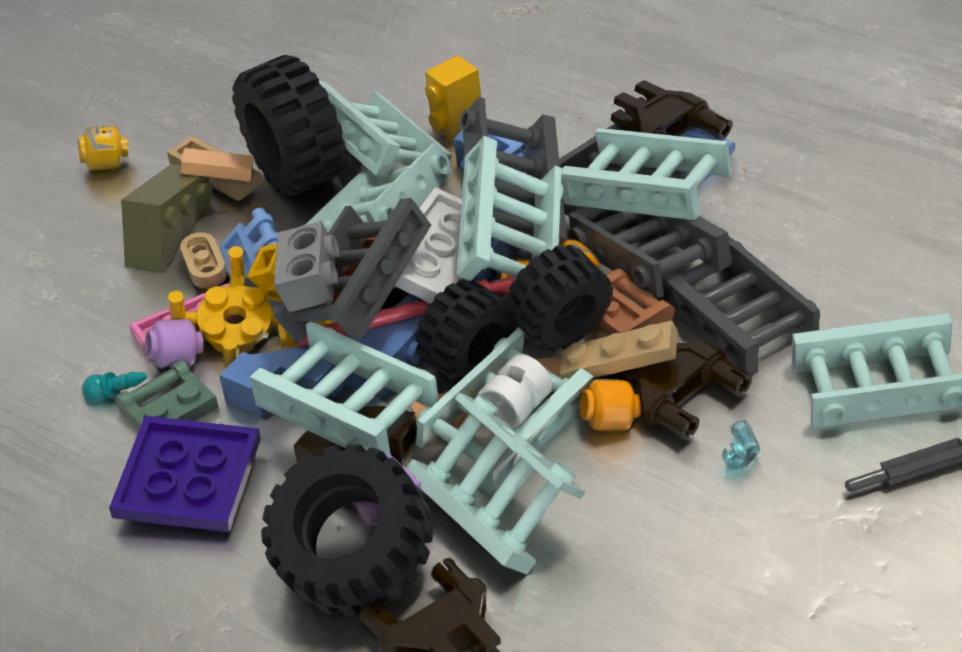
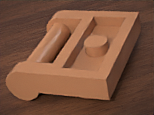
(627, 316)

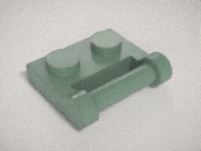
(184, 402)

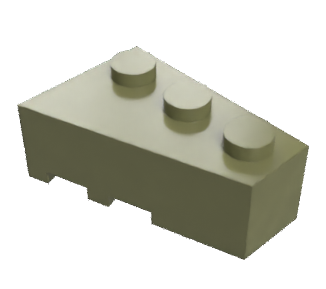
(161, 216)

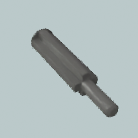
(911, 465)

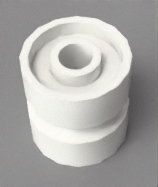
(518, 389)

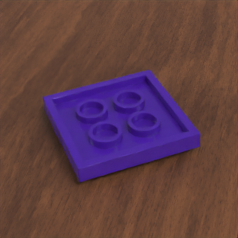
(185, 473)

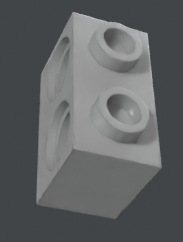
(306, 266)

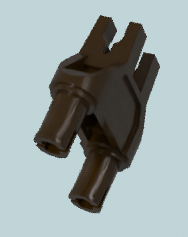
(667, 112)
(672, 382)
(446, 625)

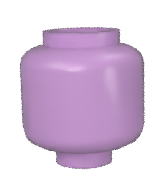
(173, 341)

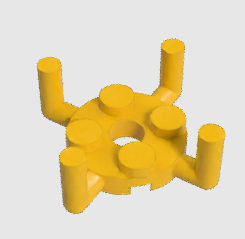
(228, 301)

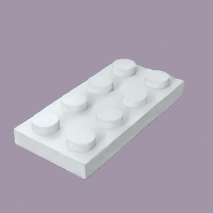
(437, 256)

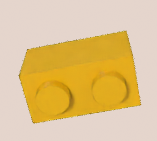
(451, 91)

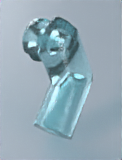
(744, 449)

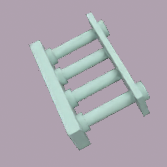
(379, 132)
(646, 193)
(377, 196)
(481, 196)
(875, 343)
(340, 421)
(536, 430)
(484, 521)

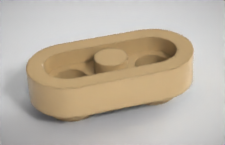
(203, 260)

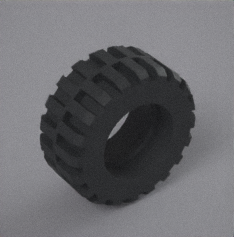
(289, 124)
(319, 490)

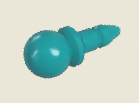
(101, 387)

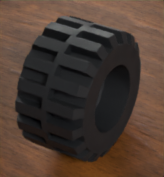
(559, 297)
(462, 328)

